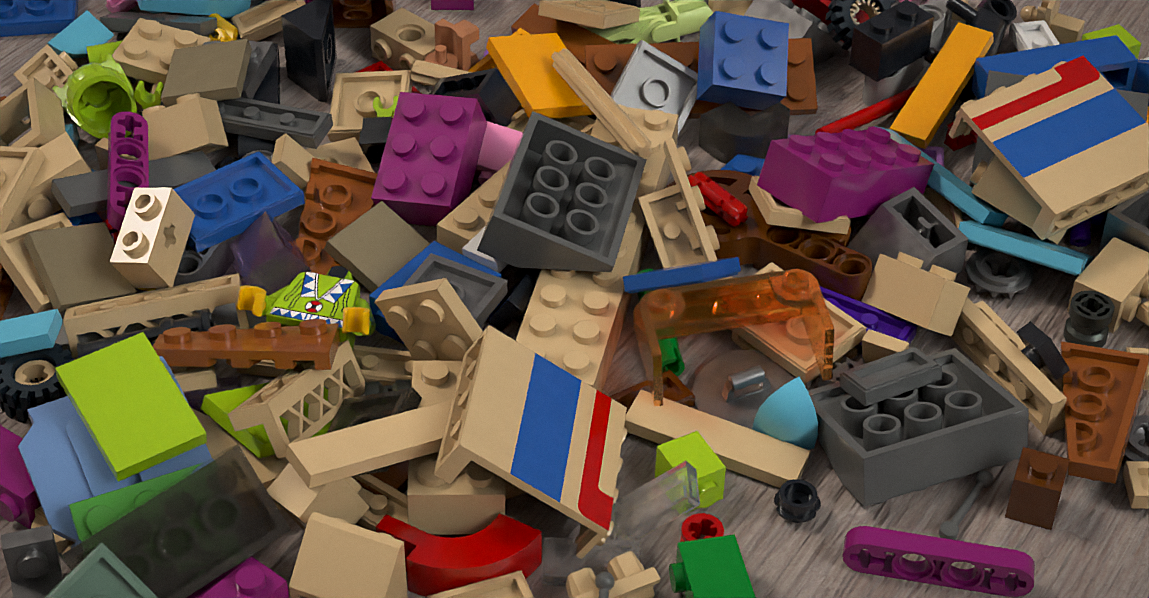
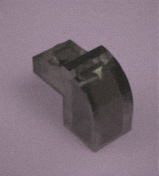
(732, 131)

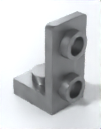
(32, 561)

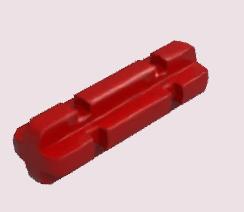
(719, 199)

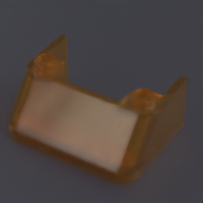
(728, 306)

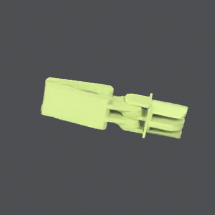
(660, 23)

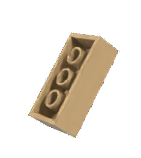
(474, 495)

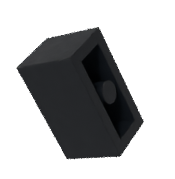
(891, 40)

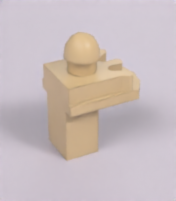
(1064, 27)

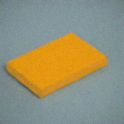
(532, 78)

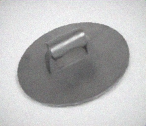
(737, 385)

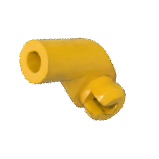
(225, 30)

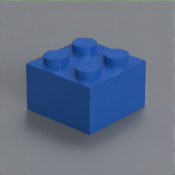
(742, 61)

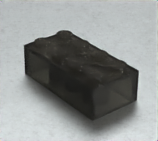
(191, 527)

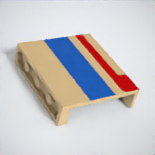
(1064, 141)
(536, 432)

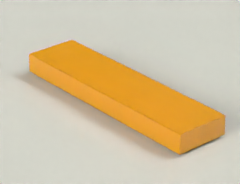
(942, 84)

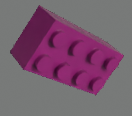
(842, 172)

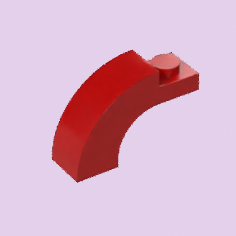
(447, 563)

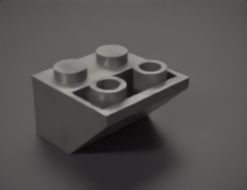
(801, 25)
(914, 228)

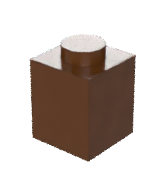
(1037, 488)

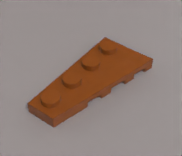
(333, 200)
(242, 348)
(1100, 407)

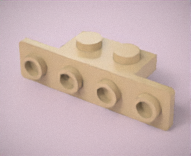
(676, 219)

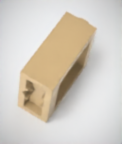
(44, 116)

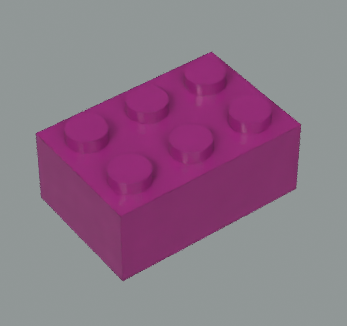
(430, 156)

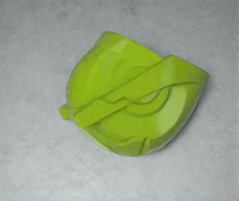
(96, 95)

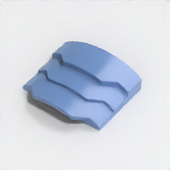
(70, 467)

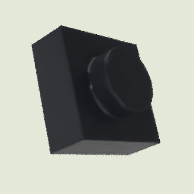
(514, 303)
(1042, 351)

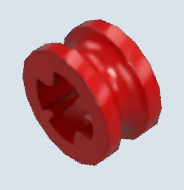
(701, 524)

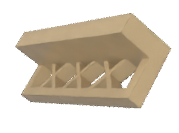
(152, 305)
(999, 355)
(287, 395)

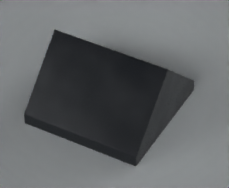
(311, 47)

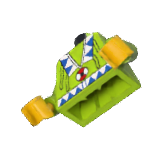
(314, 296)

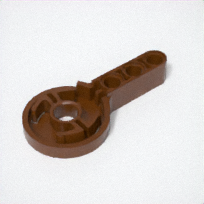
(787, 247)

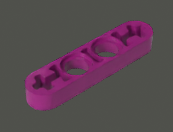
(122, 169)
(939, 556)

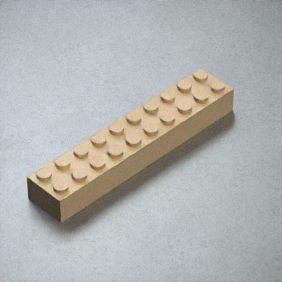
(580, 314)

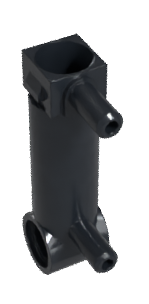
(989, 16)

